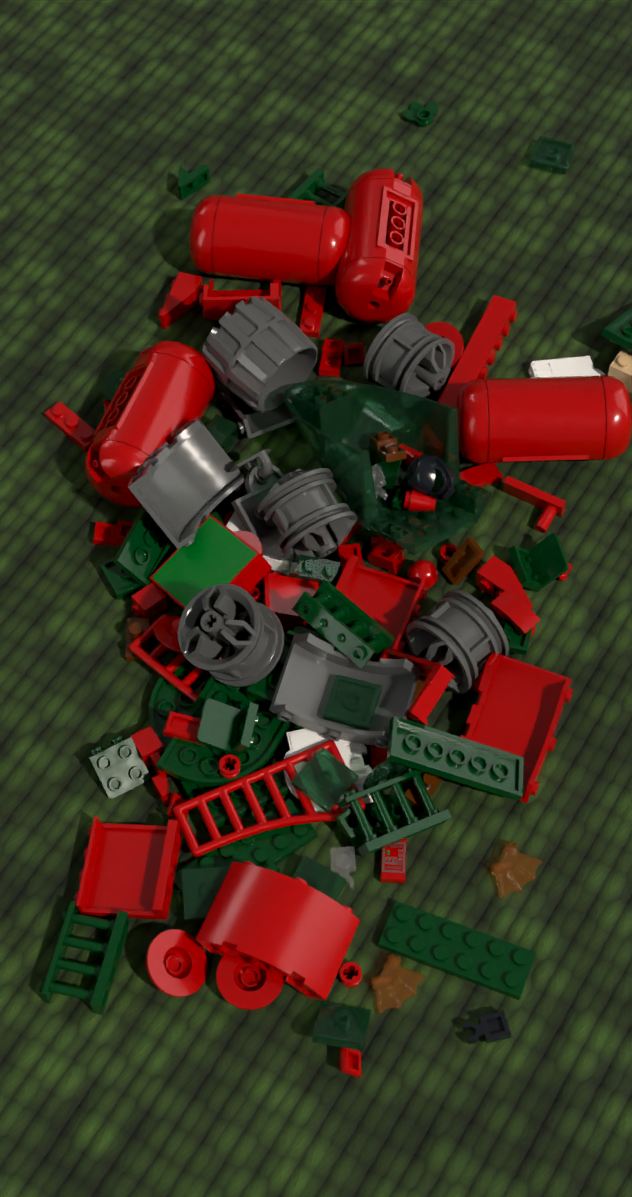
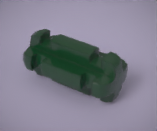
(399, 498)

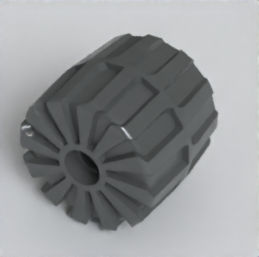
(259, 353)

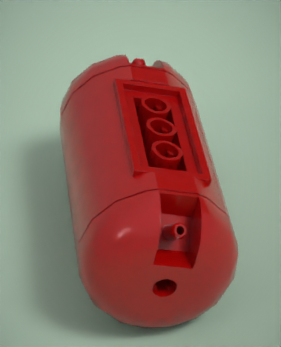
(268, 238)
(382, 247)
(152, 403)
(543, 419)

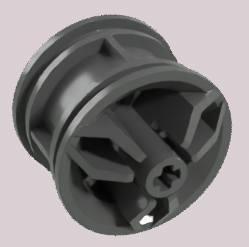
(409, 357)
(307, 513)
(212, 626)
(459, 637)

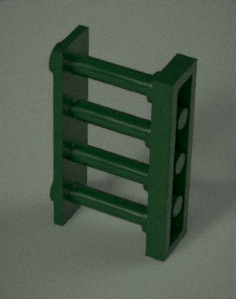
(316, 183)
(343, 624)
(393, 833)
(103, 973)

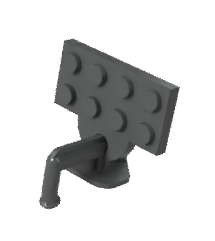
(257, 484)

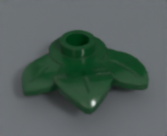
(421, 114)
(393, 809)

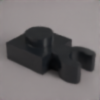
(491, 1027)

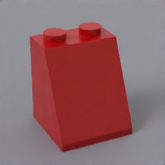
(282, 595)

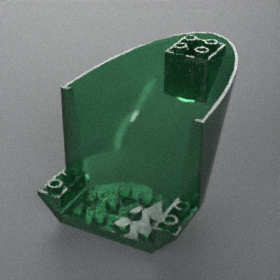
(337, 427)

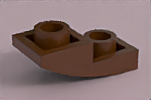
(387, 447)

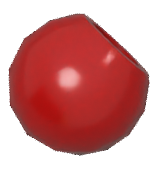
(422, 569)

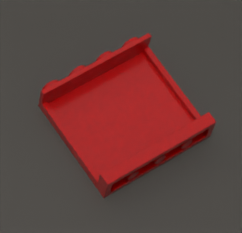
(383, 597)
(129, 870)

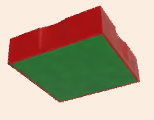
(211, 560)

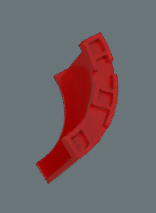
(219, 302)
(519, 713)
(280, 927)

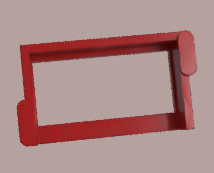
(435, 684)

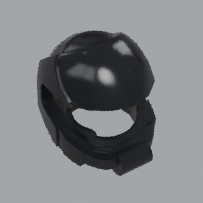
(421, 476)

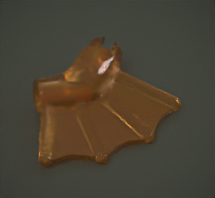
(514, 869)
(394, 984)

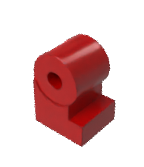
(387, 557)

